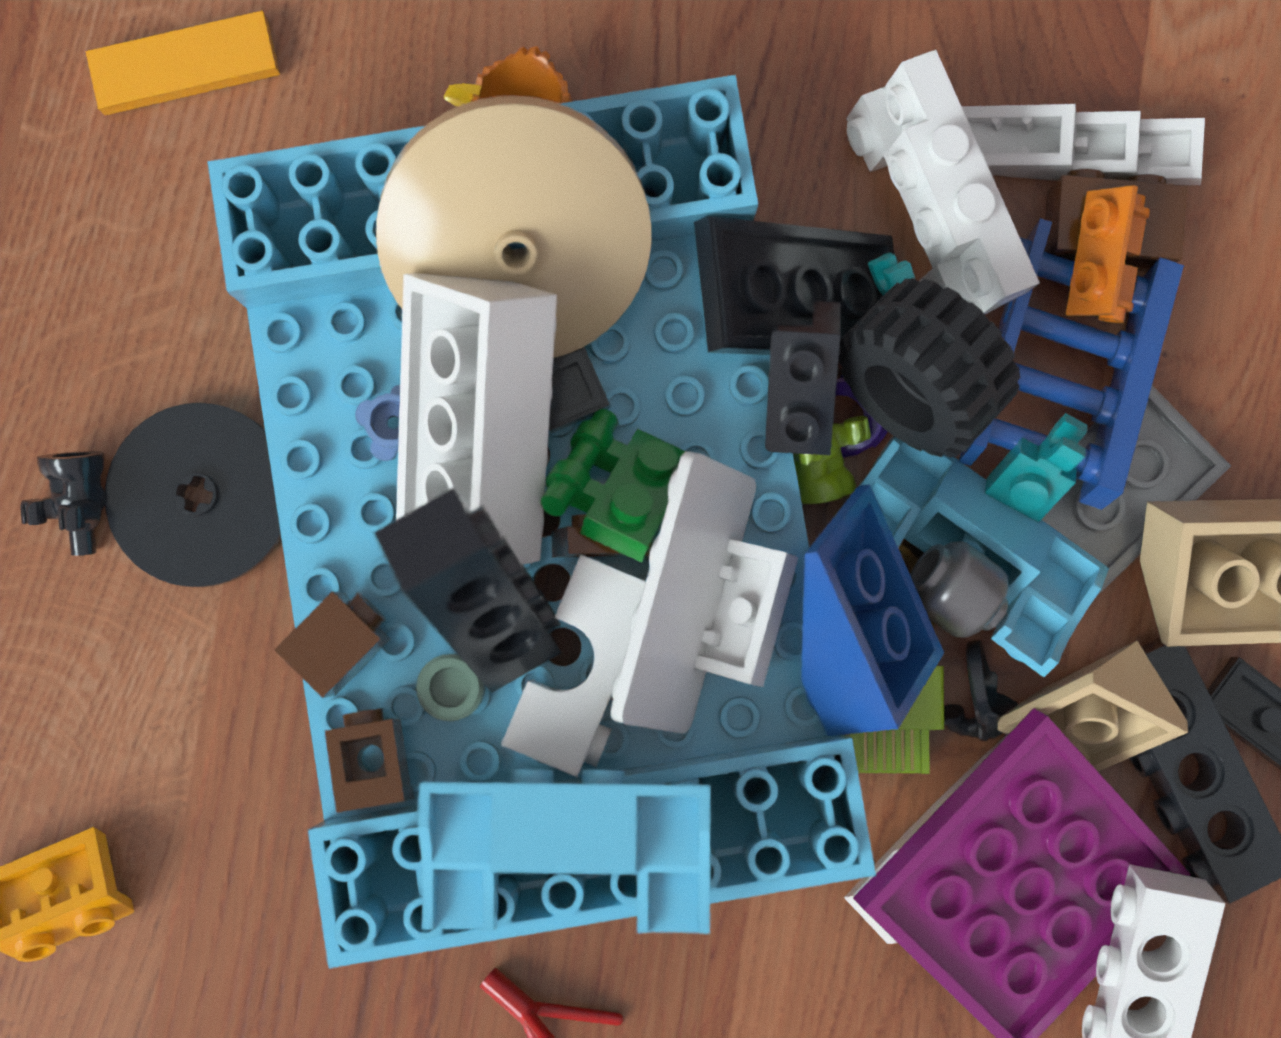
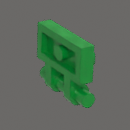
(634, 498)

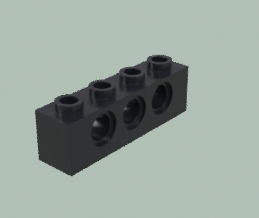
(471, 588)
(1251, 848)

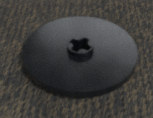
(156, 520)

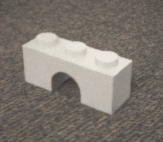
(565, 724)

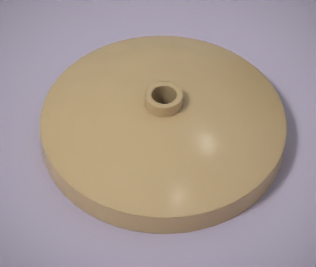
(528, 177)

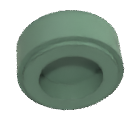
(449, 688)

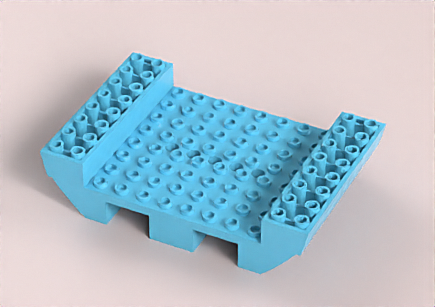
(330, 335)

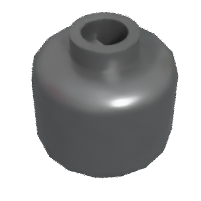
(961, 588)

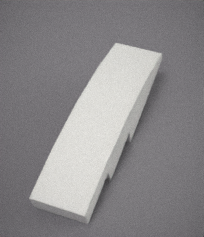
(1058, 139)

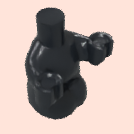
(74, 499)

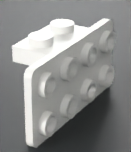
(704, 601)

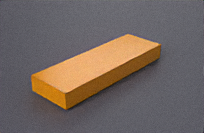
(182, 63)

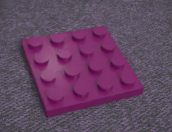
(1016, 880)

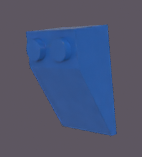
(863, 624)

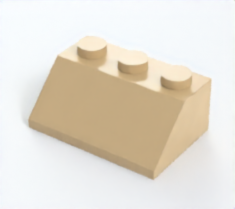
(1214, 570)

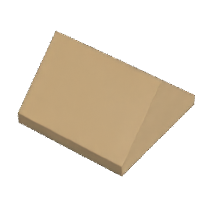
(1108, 708)

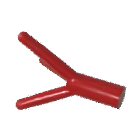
(527, 1010)

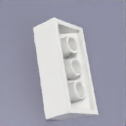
(477, 400)

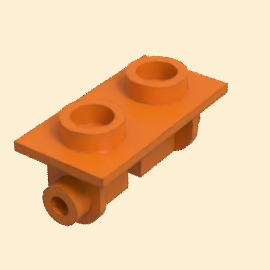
(1109, 231)

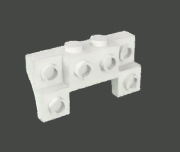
(944, 183)

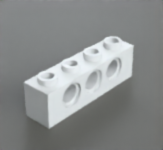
(1173, 974)

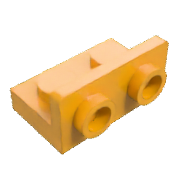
(59, 896)

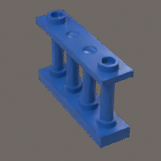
(1131, 353)

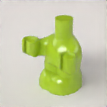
(825, 476)

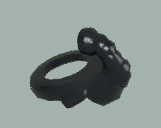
(987, 702)

